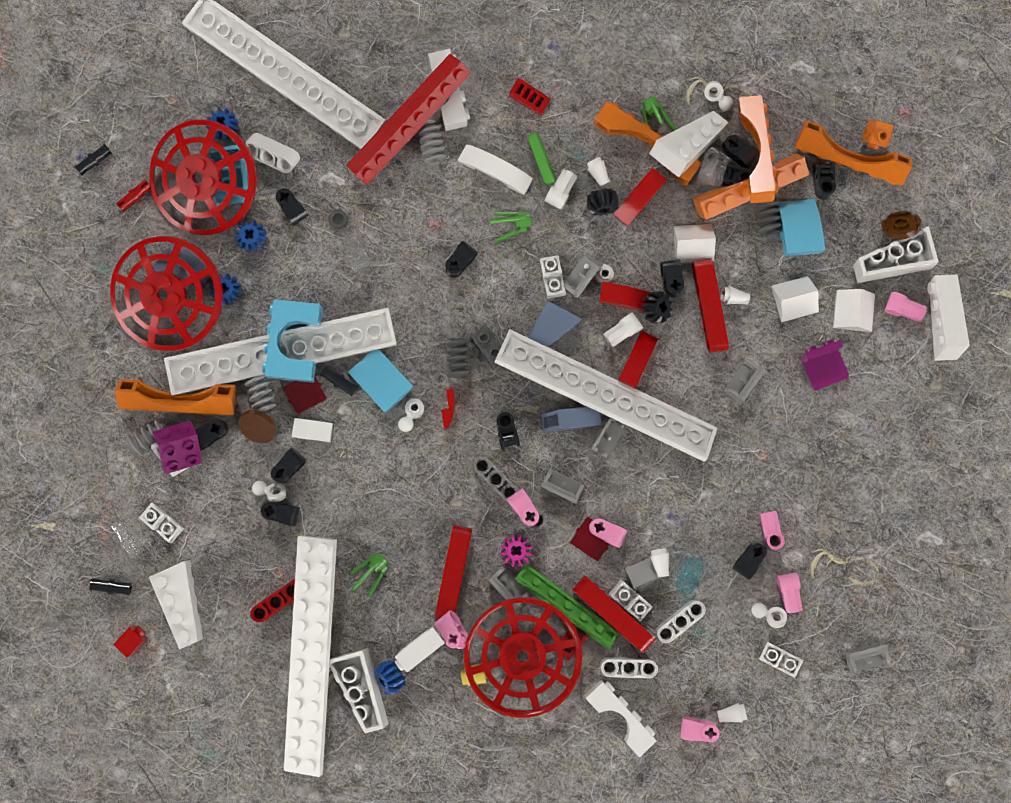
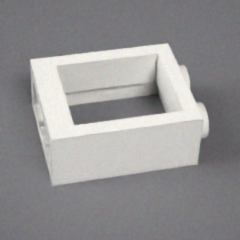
(419, 649)

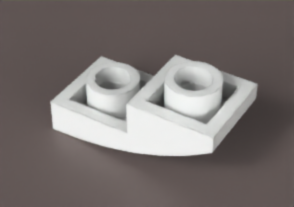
(552, 277)
(161, 523)
(630, 600)
(781, 659)

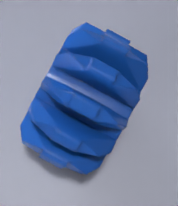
(225, 117)
(256, 230)
(233, 287)
(389, 677)

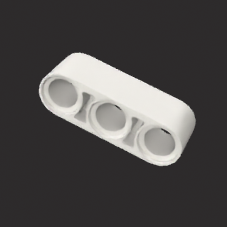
(272, 153)
(690, 619)
(637, 671)

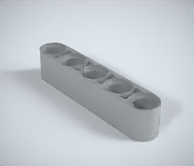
(505, 483)

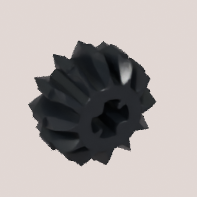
(602, 201)
(657, 307)

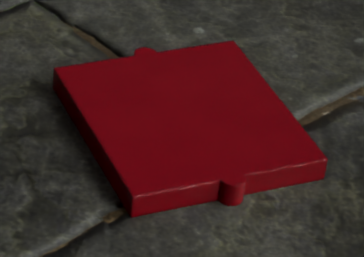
(304, 394)
(589, 543)

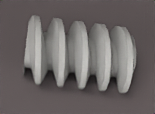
(429, 142)
(260, 395)
(144, 440)

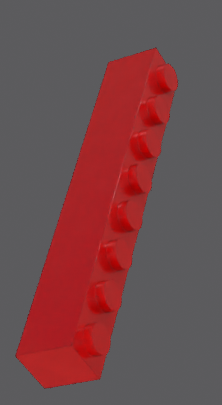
(408, 119)

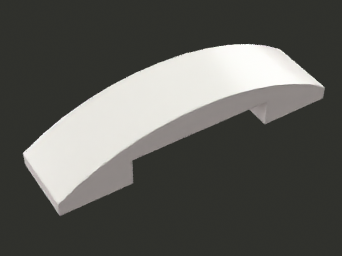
(496, 168)

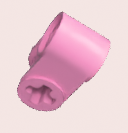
(521, 505)
(611, 532)
(452, 630)
(694, 730)

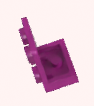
(824, 365)
(178, 447)

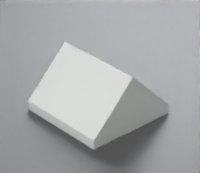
(694, 242)
(796, 298)
(854, 310)

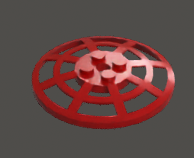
(211, 177)
(175, 290)
(527, 669)

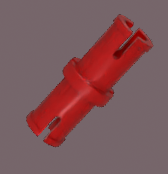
(134, 195)

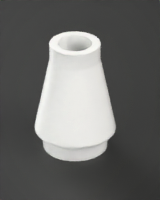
(598, 171)
(731, 295)
(660, 561)
(733, 713)

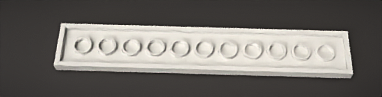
(283, 72)
(308, 343)
(606, 395)
(310, 655)

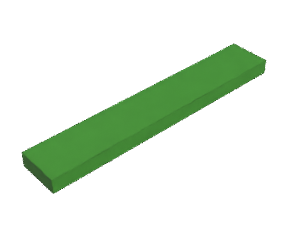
(571, 608)

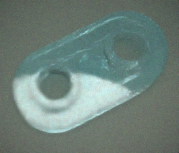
(688, 575)

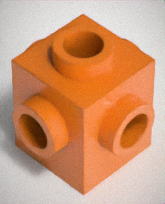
(877, 134)

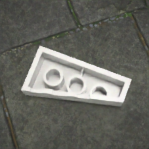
(685, 145)
(898, 258)
(947, 318)
(178, 601)
(360, 687)

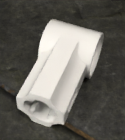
(559, 193)
(626, 328)

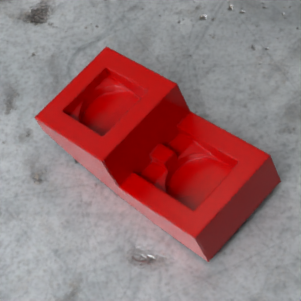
(447, 414)

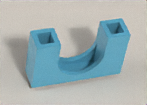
(284, 315)

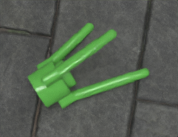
(653, 108)
(520, 219)
(377, 563)

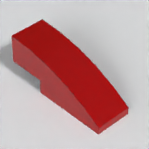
(640, 197)
(622, 296)
(638, 359)

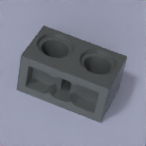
(487, 345)

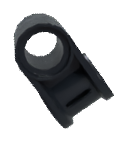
(741, 153)
(734, 174)
(824, 176)
(292, 208)
(462, 257)
(672, 274)
(507, 432)
(207, 434)
(290, 463)
(283, 514)
(747, 563)

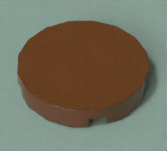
(901, 225)
(257, 426)

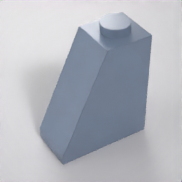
(188, 257)
(553, 325)
(570, 419)

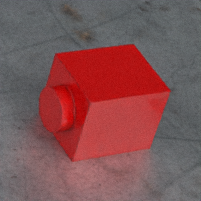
(131, 641)

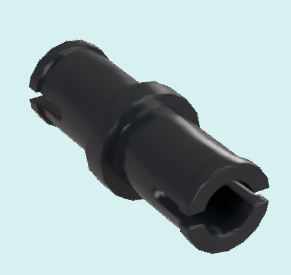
(93, 159)
(338, 381)
(110, 586)

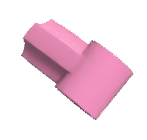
(901, 306)
(770, 528)
(789, 588)

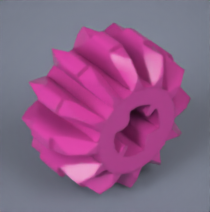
(516, 543)

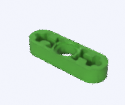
(542, 158)

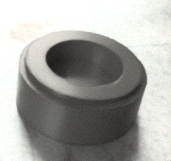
(338, 219)

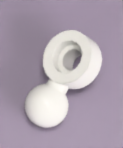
(725, 102)
(598, 277)
(406, 424)
(275, 492)
(759, 611)

